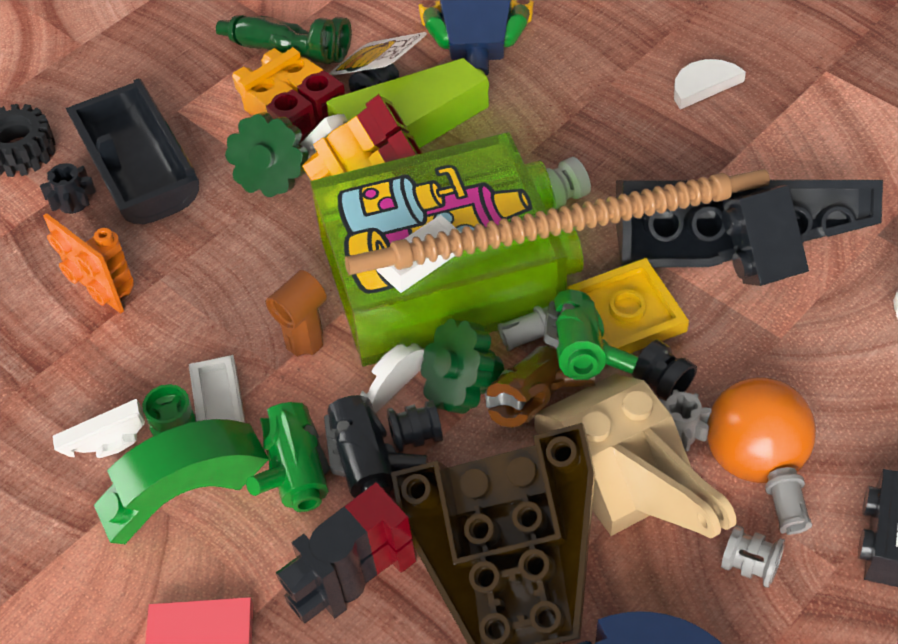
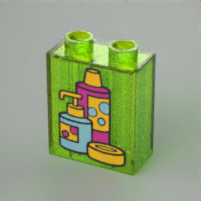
(468, 188)

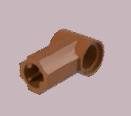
(297, 312)

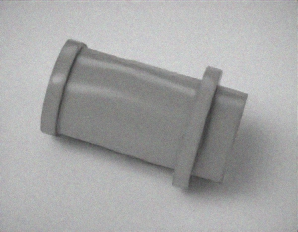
(523, 329)
(789, 502)

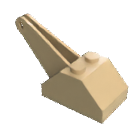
(638, 459)

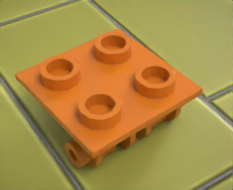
(94, 263)

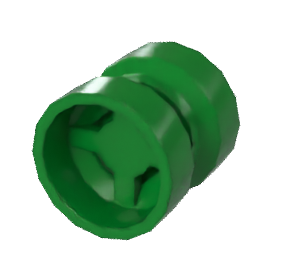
(167, 408)

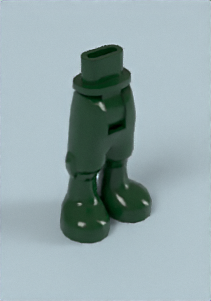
(324, 43)

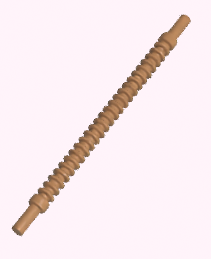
(402, 253)

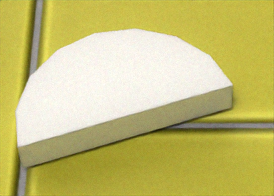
(704, 80)
(325, 127)
(393, 373)
(104, 433)

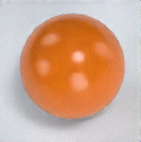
(760, 428)

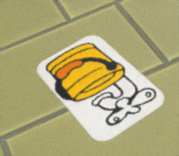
(378, 54)

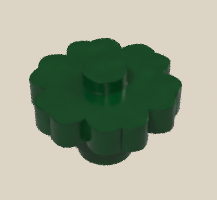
(266, 154)
(459, 366)

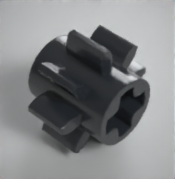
(68, 188)

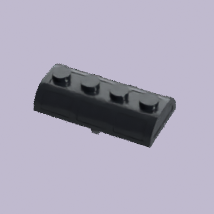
(136, 153)

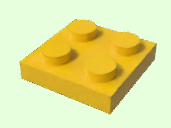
(634, 306)

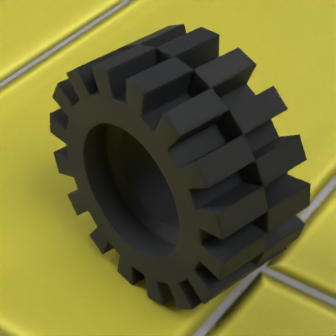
(30, 150)

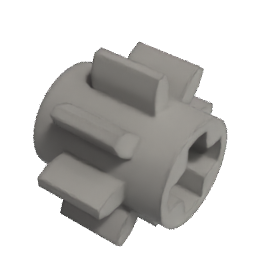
(688, 417)

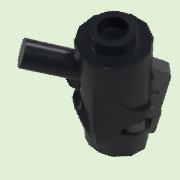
(358, 446)

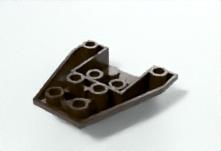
(507, 537)

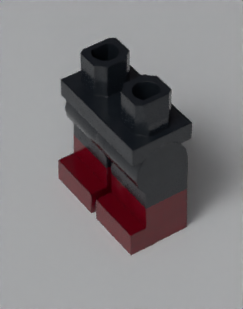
(347, 554)

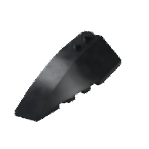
(698, 236)

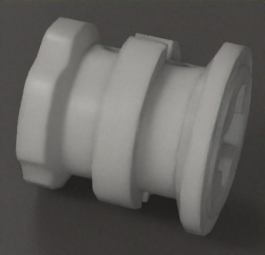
(748, 564)

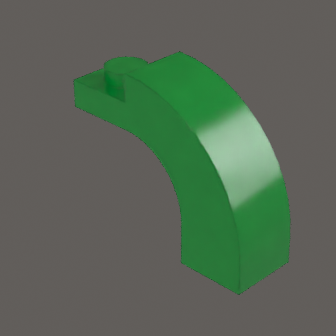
(175, 462)

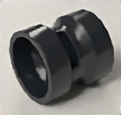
(664, 370)

